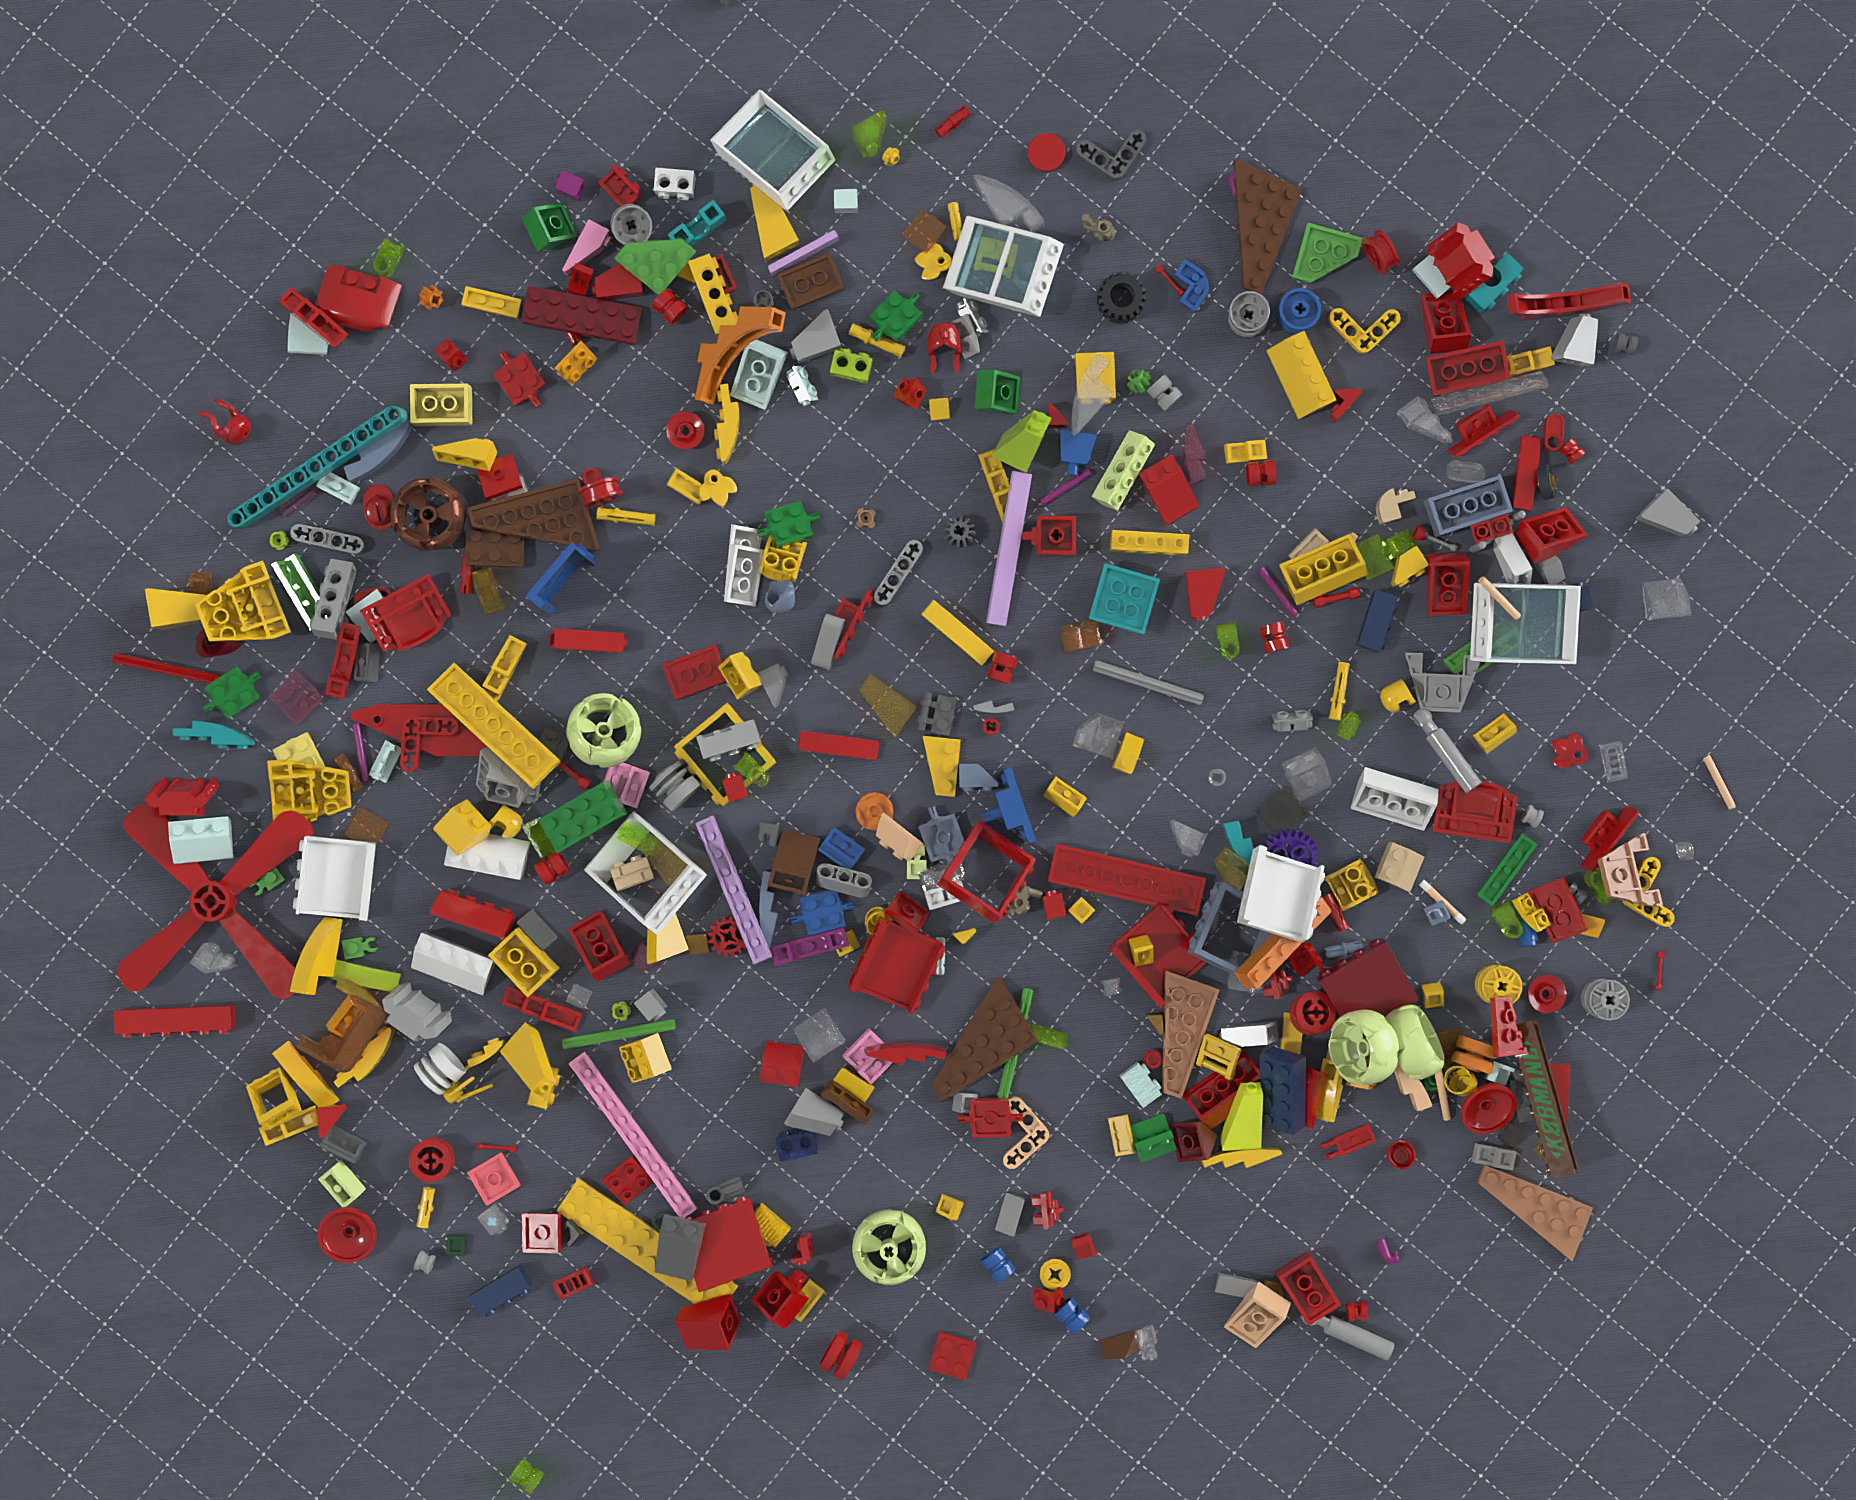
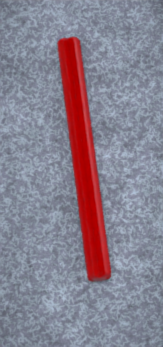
(164, 668)

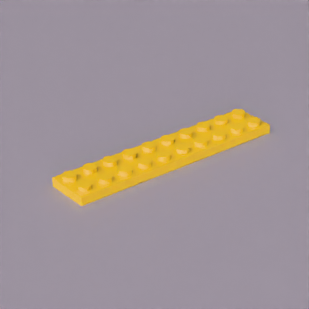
(627, 1236)

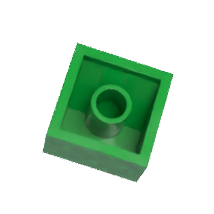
(549, 226)
(997, 392)

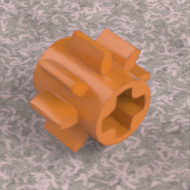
(430, 297)

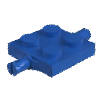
(822, 912)

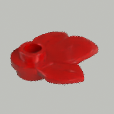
(1566, 749)

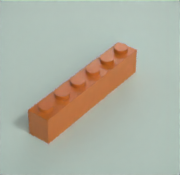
(1273, 953)

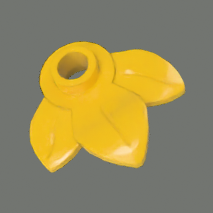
(931, 260)
(717, 490)

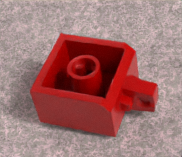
(1045, 528)
(782, 1297)

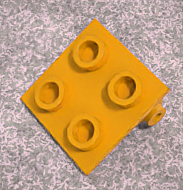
(576, 363)

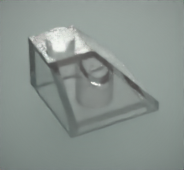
(1099, 735)

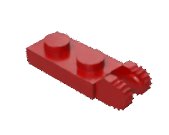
(1349, 1141)

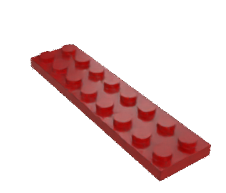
(1126, 879)

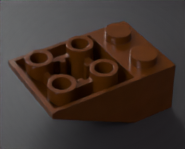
(794, 862)

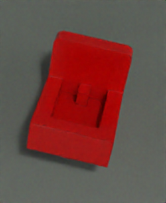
(580, 279)
(451, 354)
(1048, 1300)

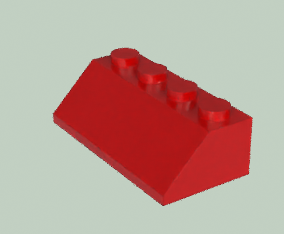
(473, 913)
(1214, 1095)

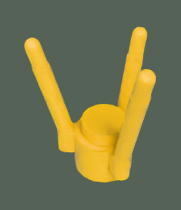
(454, 1092)

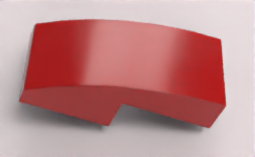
(1491, 528)

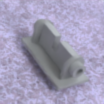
(970, 308)
(1300, 719)

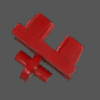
(1275, 989)
(1049, 1208)

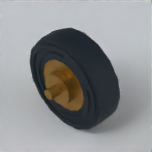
(1546, 482)

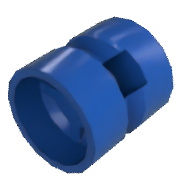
(997, 1264)
(1071, 1315)

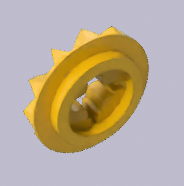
(1053, 1283)

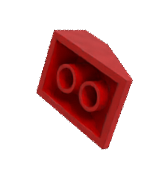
(1445, 323)
(1168, 489)
(1549, 534)
(1447, 583)
(599, 946)
(1315, 1087)
(1307, 1288)

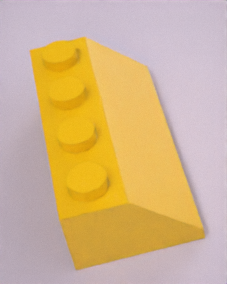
(1301, 375)
(1323, 569)

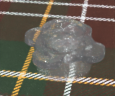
(1684, 850)

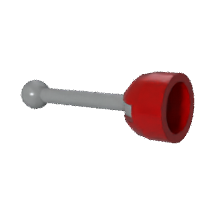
(1421, 533)

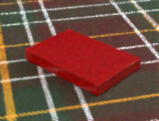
(694, 672)
(1560, 909)

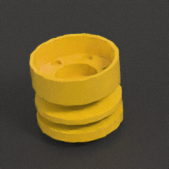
(1488, 981)

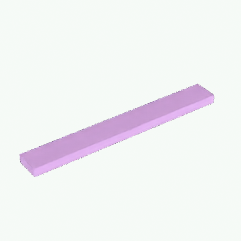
(1009, 548)
(733, 890)

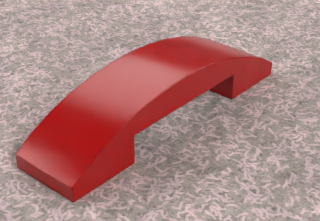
(344, 660)

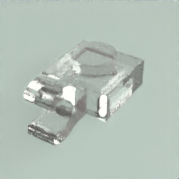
(1146, 1341)

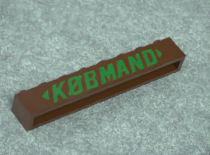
(1545, 1103)

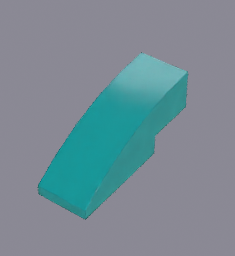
(1240, 846)

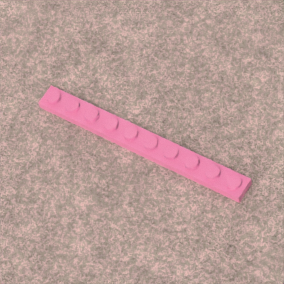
(633, 1135)

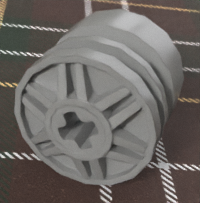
(642, 222)
(1250, 303)
(674, 786)
(1594, 999)

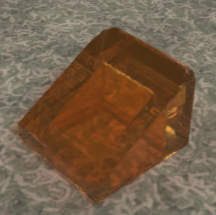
(200, 583)

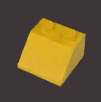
(740, 675)
(463, 827)

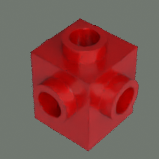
(910, 392)

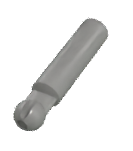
(1447, 751)
(1355, 1336)

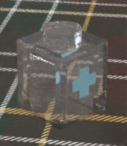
(493, 1220)

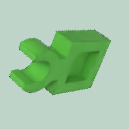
(269, 881)
(356, 947)

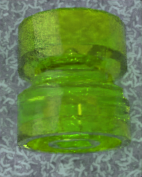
(526, 1476)

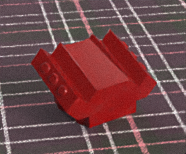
(1462, 259)
(181, 796)

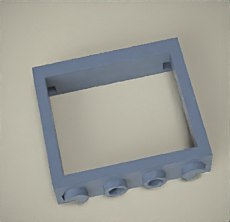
(1204, 924)

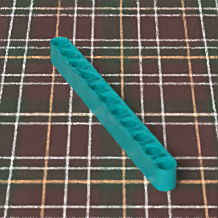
(308, 467)

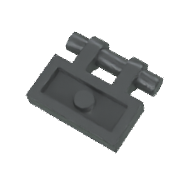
(943, 714)

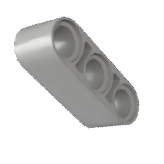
(827, 641)
(834, 882)

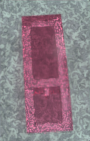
(1193, 454)

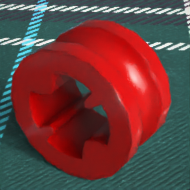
(990, 732)

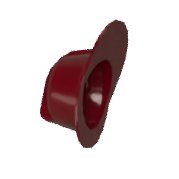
(214, 648)

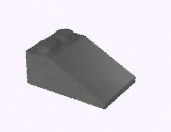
(679, 1246)

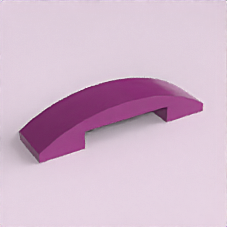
(809, 946)

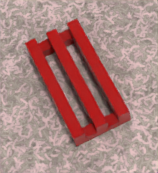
(727, 290)

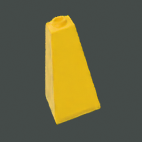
(172, 608)

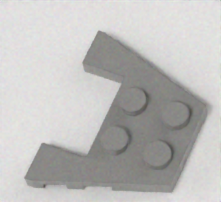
(1441, 691)

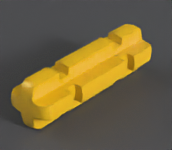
(955, 219)

